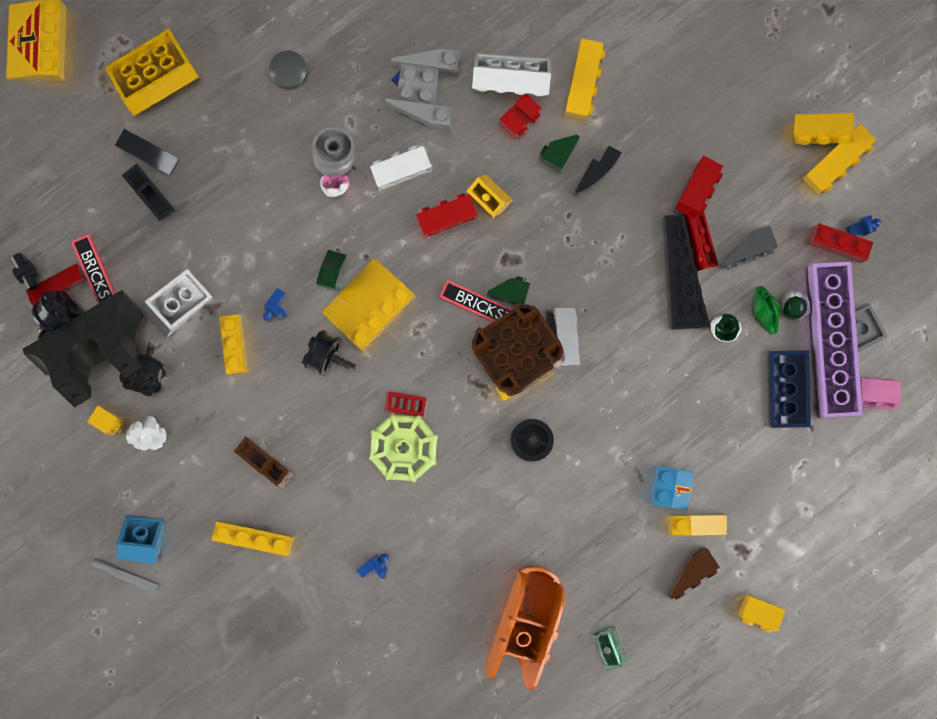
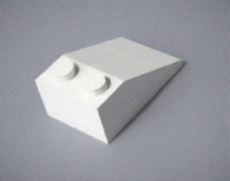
(176, 303)

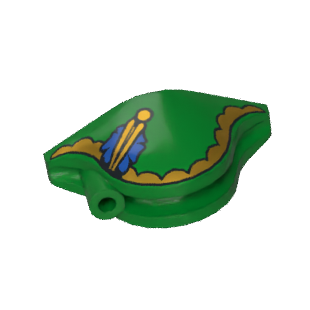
(767, 309)

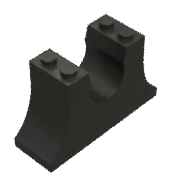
(85, 341)

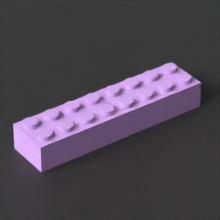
(834, 340)

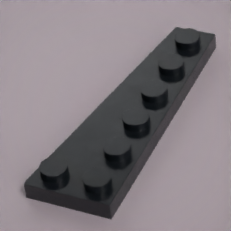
(685, 292)

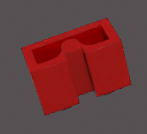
(520, 116)

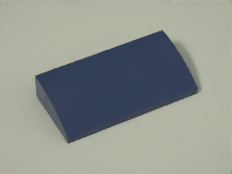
(790, 389)

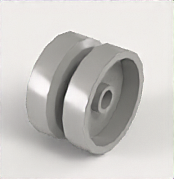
(333, 151)

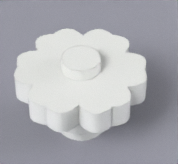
(146, 434)

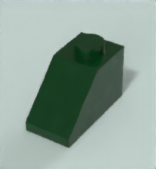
(558, 152)
(331, 270)
(511, 291)

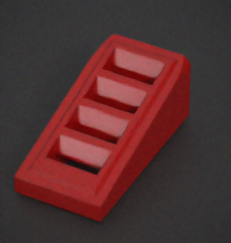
(388, 402)

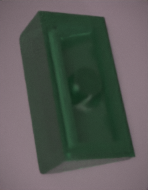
(610, 648)

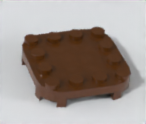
(518, 349)

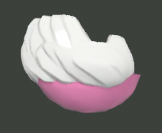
(334, 185)

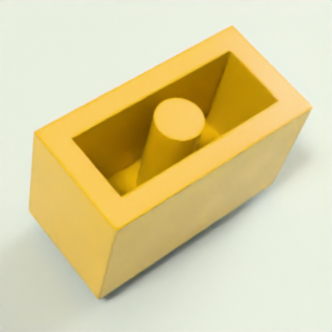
(489, 195)
(107, 420)
(761, 613)

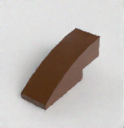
(264, 463)

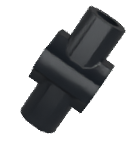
(25, 271)

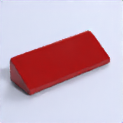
(701, 242)
(59, 282)

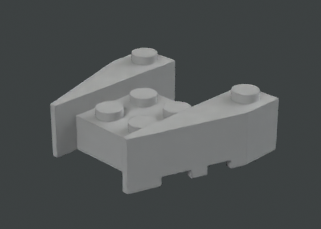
(419, 86)

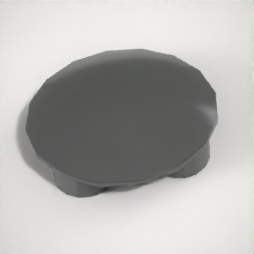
(288, 69)

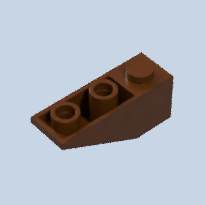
(696, 568)

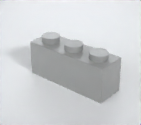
(564, 325)

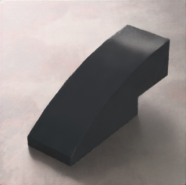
(146, 152)
(598, 170)
(147, 191)

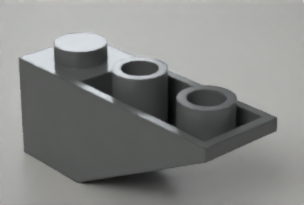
(756, 243)

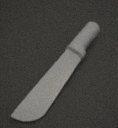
(135, 580)

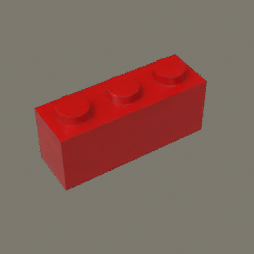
(700, 187)
(446, 215)
(840, 243)

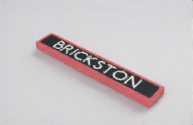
(93, 268)
(473, 302)

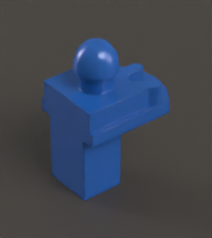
(865, 226)
(272, 307)
(377, 564)

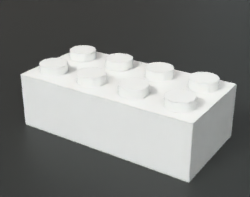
(512, 74)

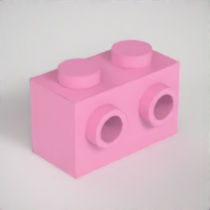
(880, 393)

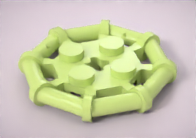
(394, 454)

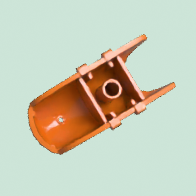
(528, 623)

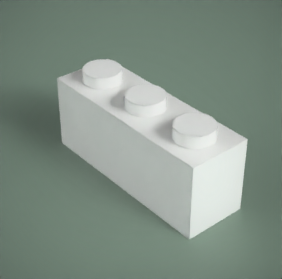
(400, 167)

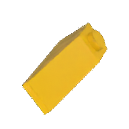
(697, 524)

